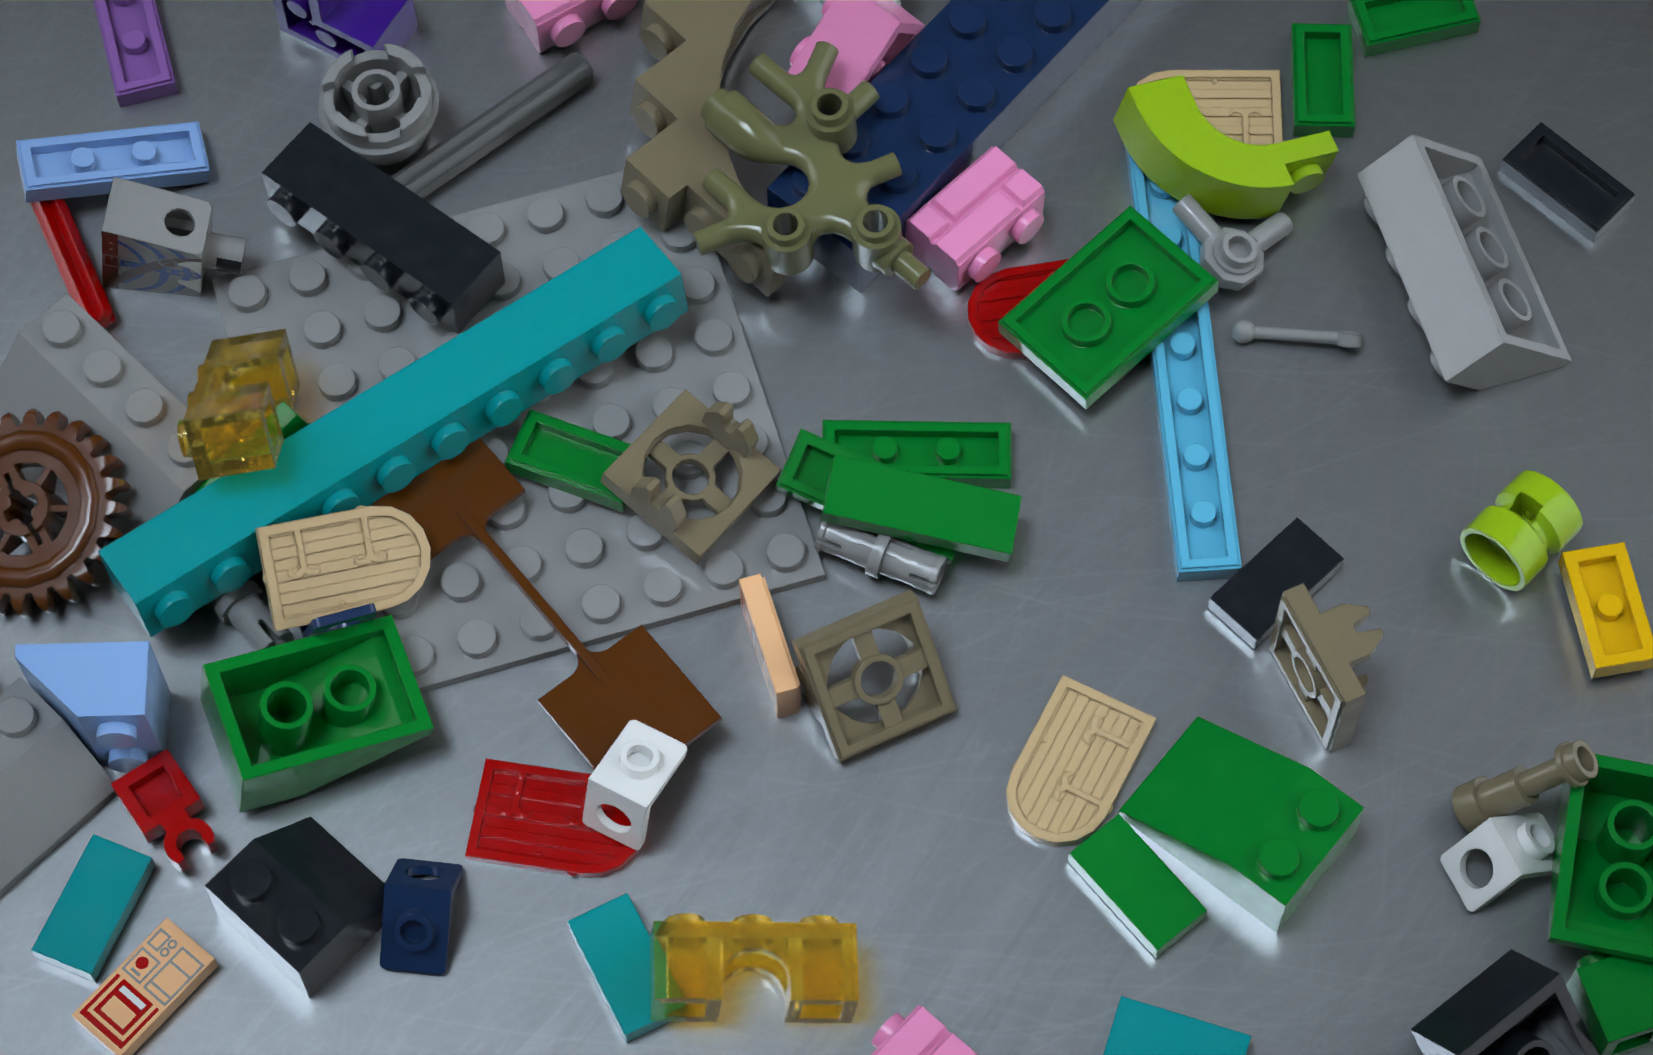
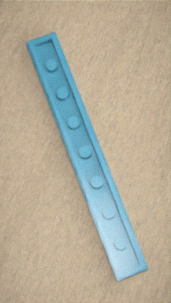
(1190, 418)

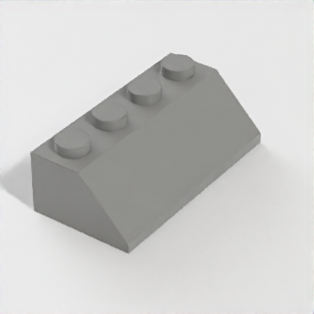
(1461, 265)
(81, 370)
(45, 782)

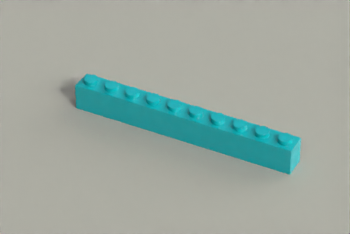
(400, 427)

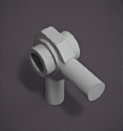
(1231, 253)

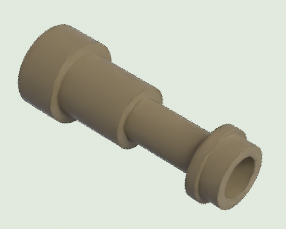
(1521, 786)

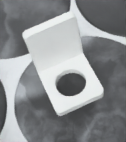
(631, 780)
(1518, 847)

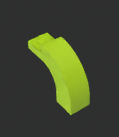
(1223, 175)

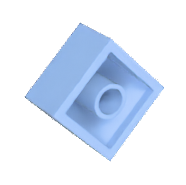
(105, 694)

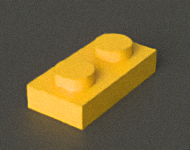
(1607, 609)

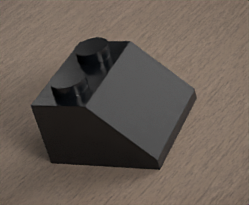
(300, 901)
(1507, 1011)

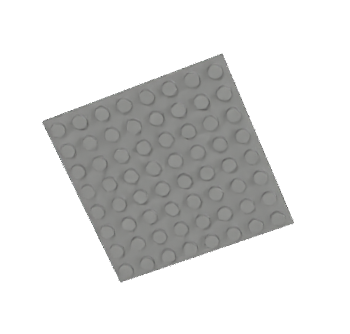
(586, 560)

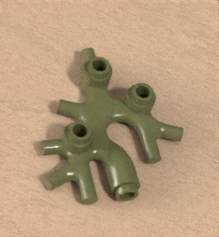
(814, 144)

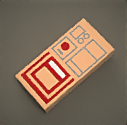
(770, 645)
(145, 989)

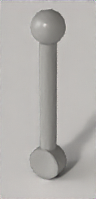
(1245, 331)

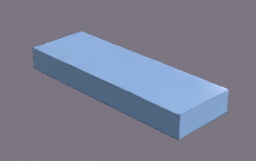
(89, 161)

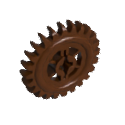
(62, 535)

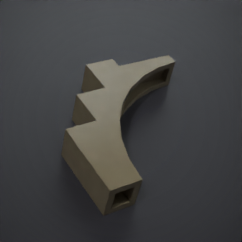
(668, 171)

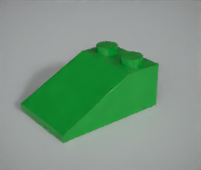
(311, 710)
(1244, 819)
(1605, 862)

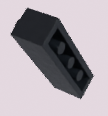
(383, 229)

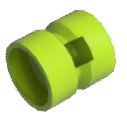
(1526, 525)

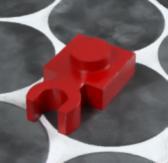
(162, 803)

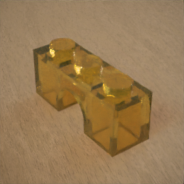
(232, 410)
(807, 959)

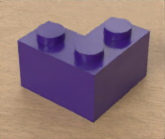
(347, 24)

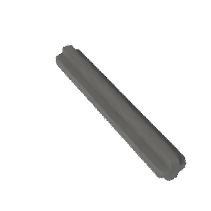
(496, 125)

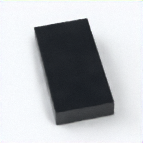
(1567, 182)
(1253, 594)

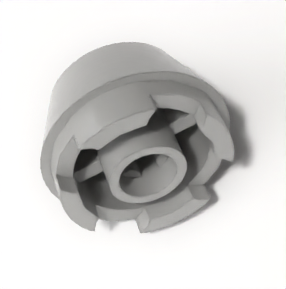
(379, 103)

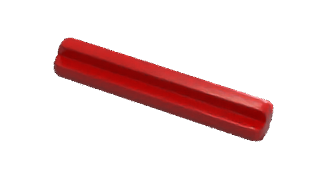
(73, 259)

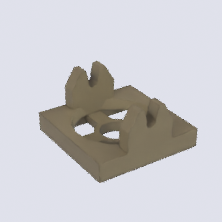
(666, 508)
(818, 648)
(1318, 660)

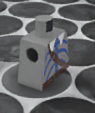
(163, 241)

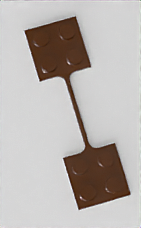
(608, 686)

